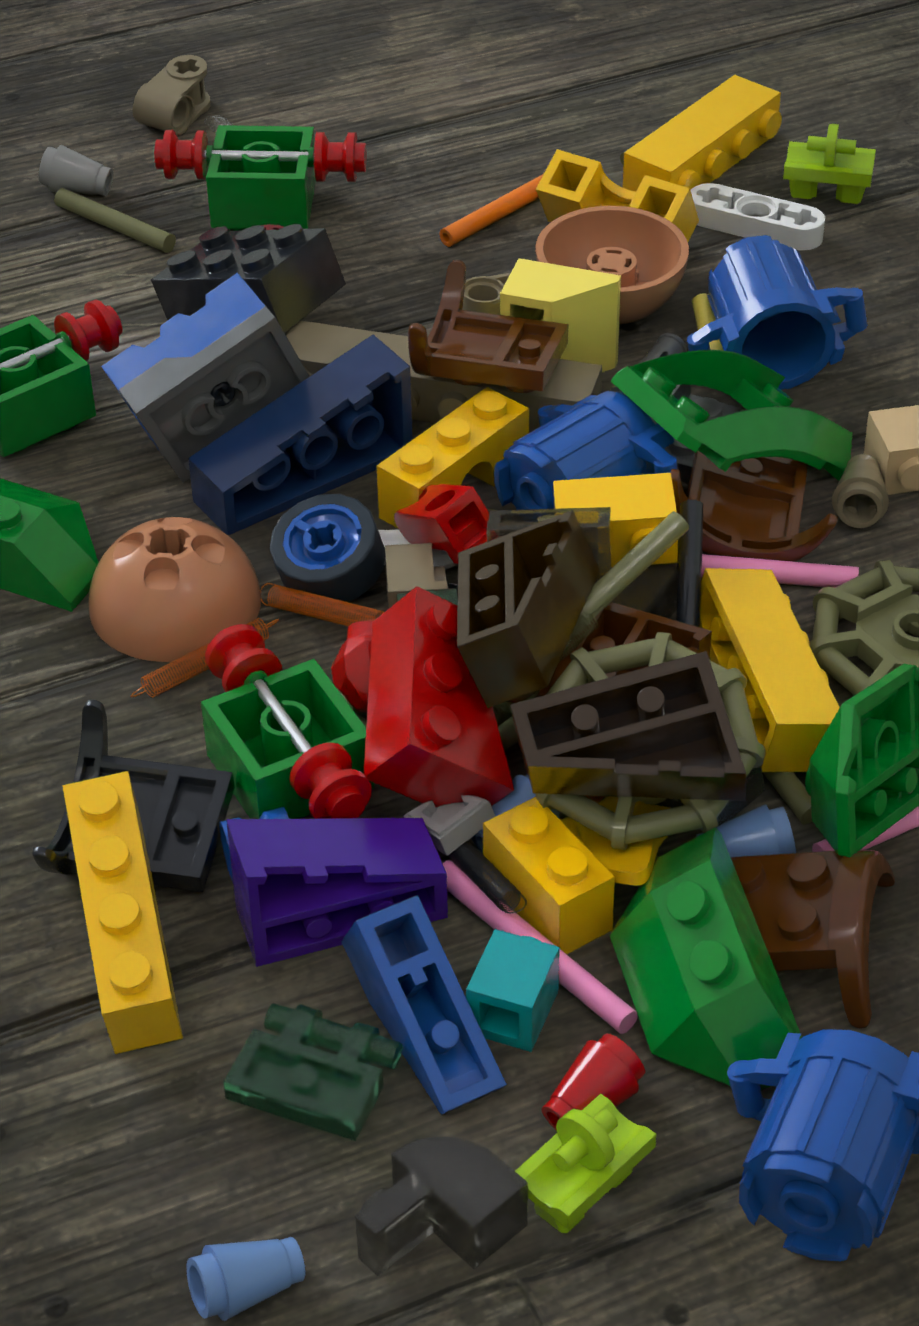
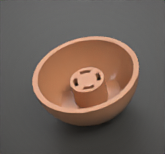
(623, 242)
(171, 589)

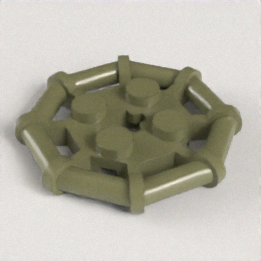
(879, 625)
(695, 814)

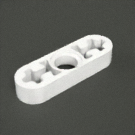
(732, 212)

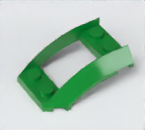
(762, 430)

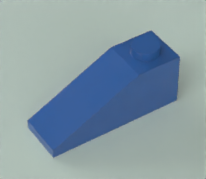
(422, 1004)

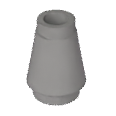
(74, 172)

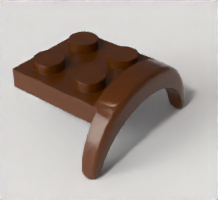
(485, 346)
(753, 508)
(818, 914)

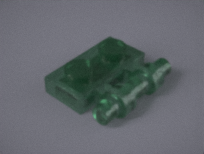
(309, 1084)

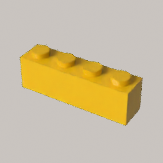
(706, 136)
(763, 640)
(121, 913)

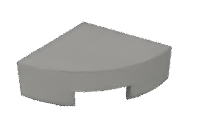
(454, 822)

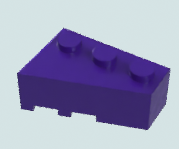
(313, 878)

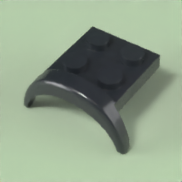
(176, 807)

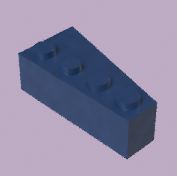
(307, 439)

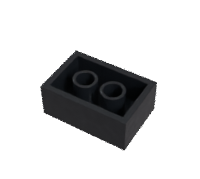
(285, 267)

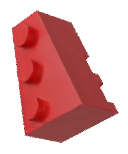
(424, 712)

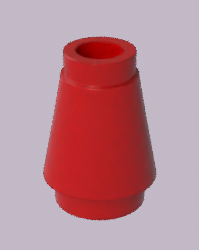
(600, 1068)

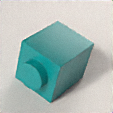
(514, 988)

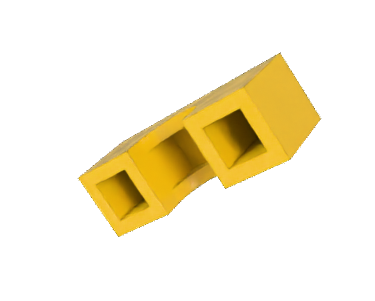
(580, 183)
(459, 444)

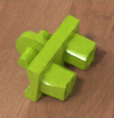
(829, 162)
(583, 1162)

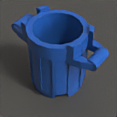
(774, 312)
(581, 441)
(827, 1138)

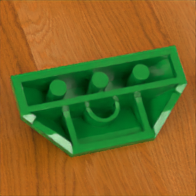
(44, 546)
(868, 763)
(701, 964)

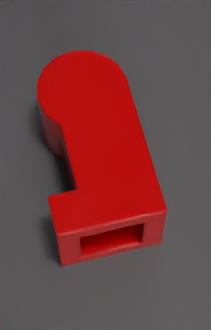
(447, 517)

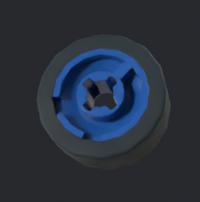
(328, 548)

